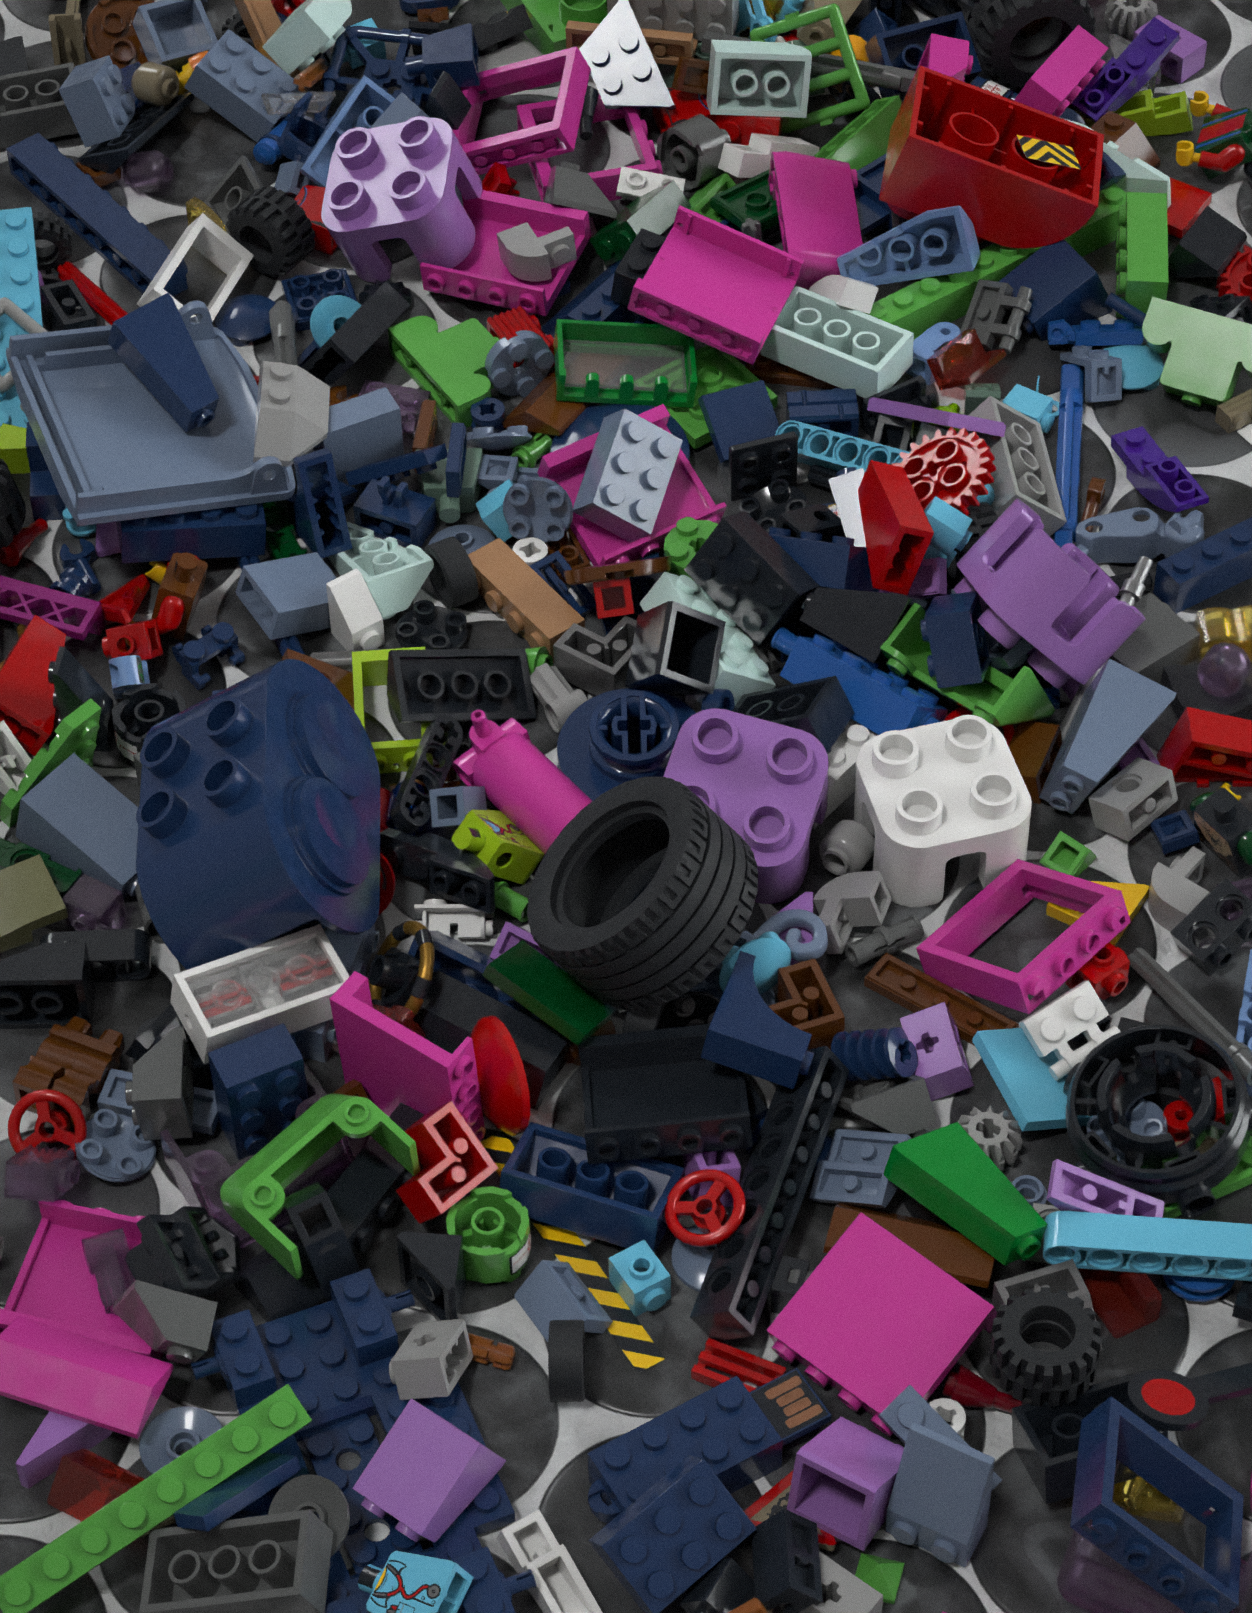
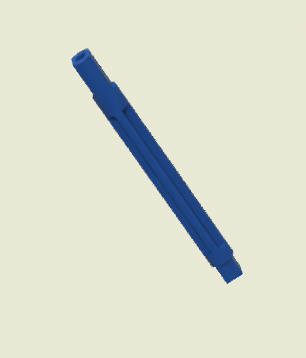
(1069, 449)

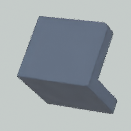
(291, 179)

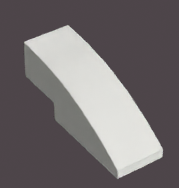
(753, 159)
(847, 292)
(558, 1581)

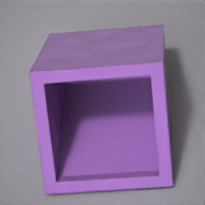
(425, 1473)
(845, 1481)

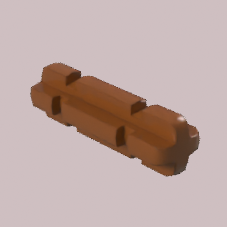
(484, 1351)

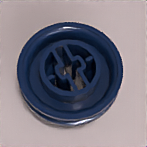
(597, 734)

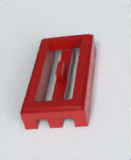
(734, 1362)

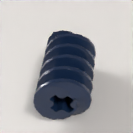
(876, 1053)

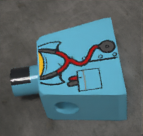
(414, 1585)

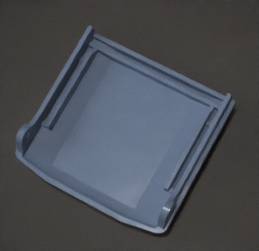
(120, 449)

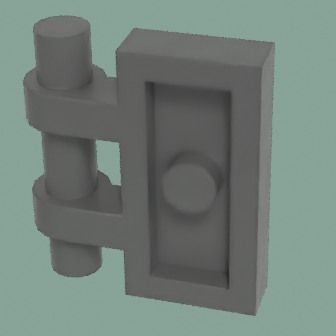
(988, 309)

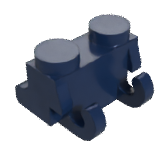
(214, 641)

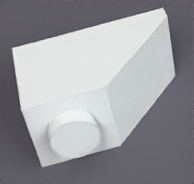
(354, 613)

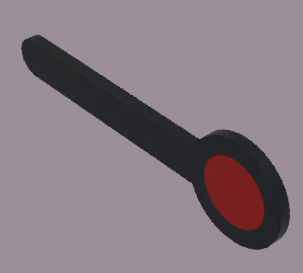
(1182, 1403)

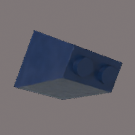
(1061, 287)

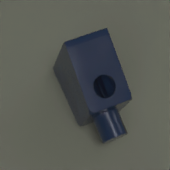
(448, 51)

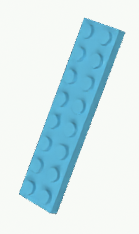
(21, 285)

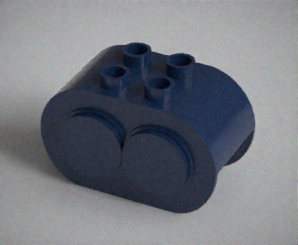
(259, 817)

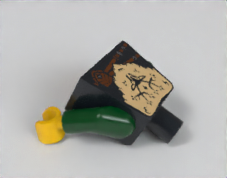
(1225, 828)

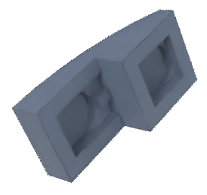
(498, 469)

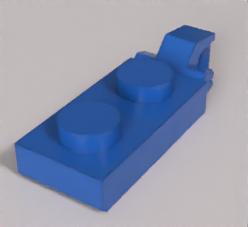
(1094, 333)

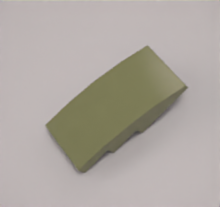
(27, 902)

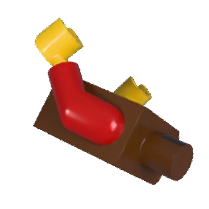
(178, 594)

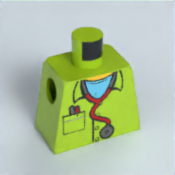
(491, 835)

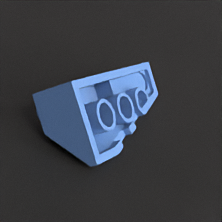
(920, 248)

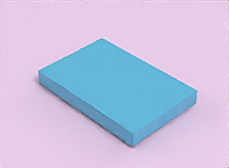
(1024, 1079)

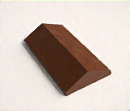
(543, 412)
(934, 1241)

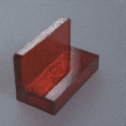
(962, 361)
(1122, 1299)
(88, 1483)

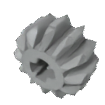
(1127, 16)
(994, 1135)

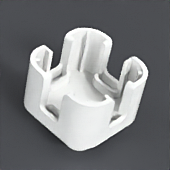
(937, 798)

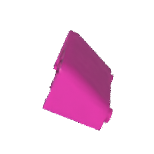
(815, 211)

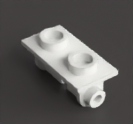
(637, 182)
(440, 916)

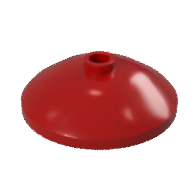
(501, 1076)

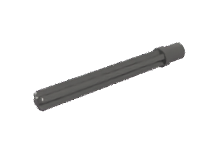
(1191, 1010)

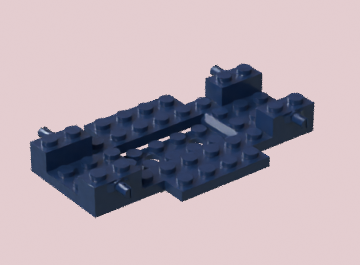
(339, 1371)

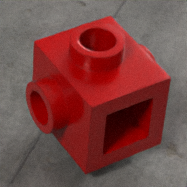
(1105, 971)

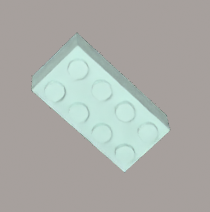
(839, 344)
(738, 664)

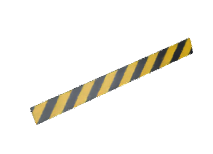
(569, 1248)

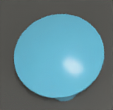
(1140, 366)
(770, 956)

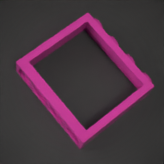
(536, 141)
(607, 180)
(947, 949)

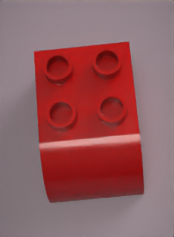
(963, 149)

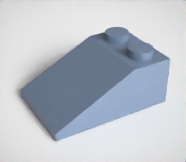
(940, 1496)

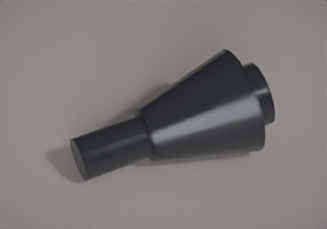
(588, 112)

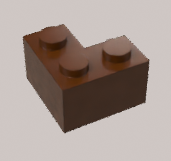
(808, 1002)

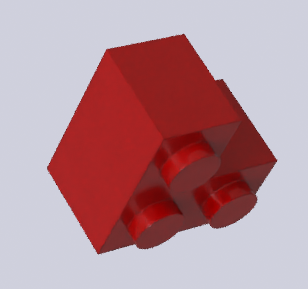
(451, 1162)

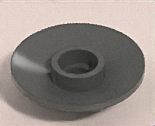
(320, 1497)

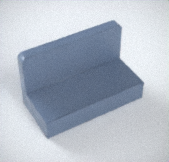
(559, 1294)

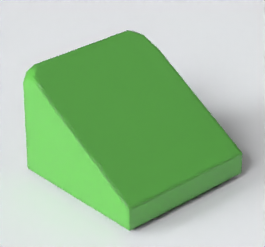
(1067, 856)

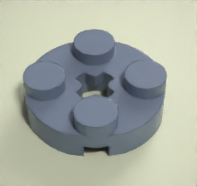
(529, 374)

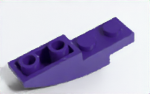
(1128, 73)
(1154, 475)

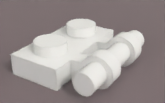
(1064, 1019)

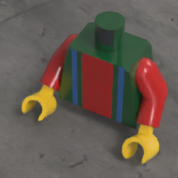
(1223, 139)

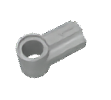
(555, 695)

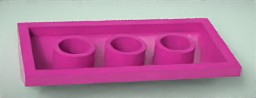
(80, 1376)

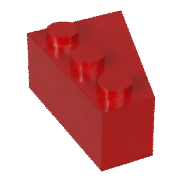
(1209, 749)

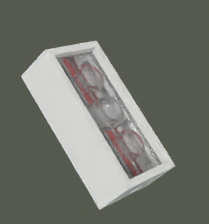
(258, 990)

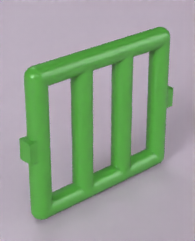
(850, 72)

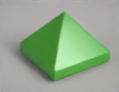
(881, 1575)

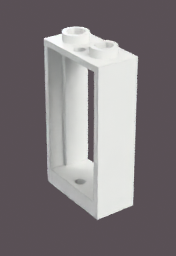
(215, 246)

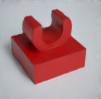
(498, 181)

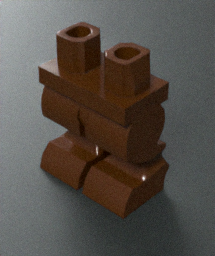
(71, 1064)

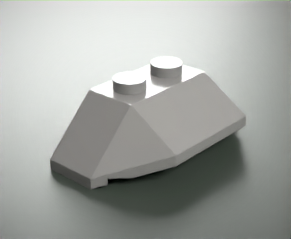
(289, 412)

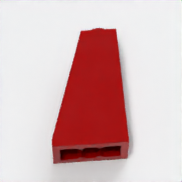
(892, 526)
(25, 687)

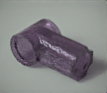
(107, 1262)

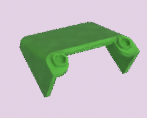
(996, 699)

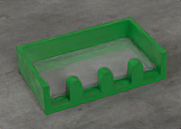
(624, 364)

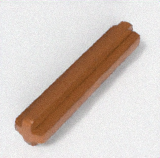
(310, 75)

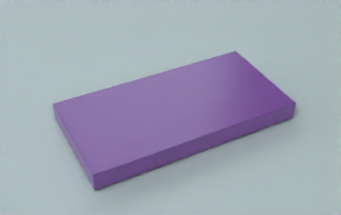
(936, 416)

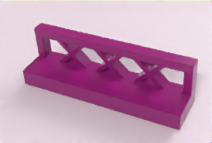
(66, 612)

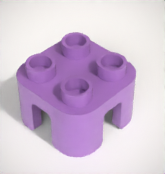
(400, 186)
(1046, 596)
(762, 783)

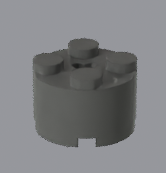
(693, 150)

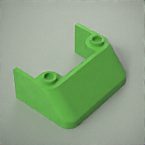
(257, 1188)

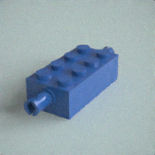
(878, 699)

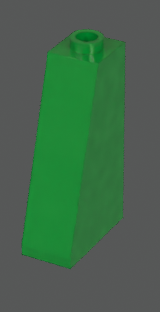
(967, 1191)

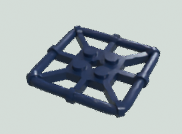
(381, 71)

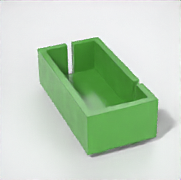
(1142, 249)

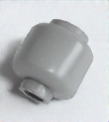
(846, 847)

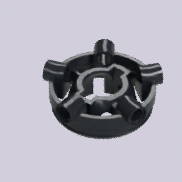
(1155, 1162)

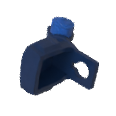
(291, 137)

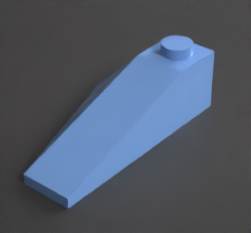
(359, 109)

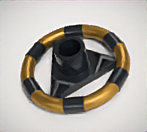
(400, 972)

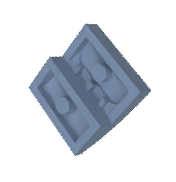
(856, 1169)

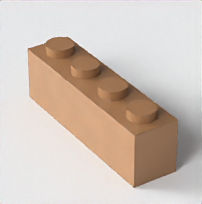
(522, 596)

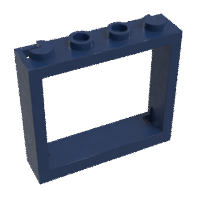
(1119, 1434)

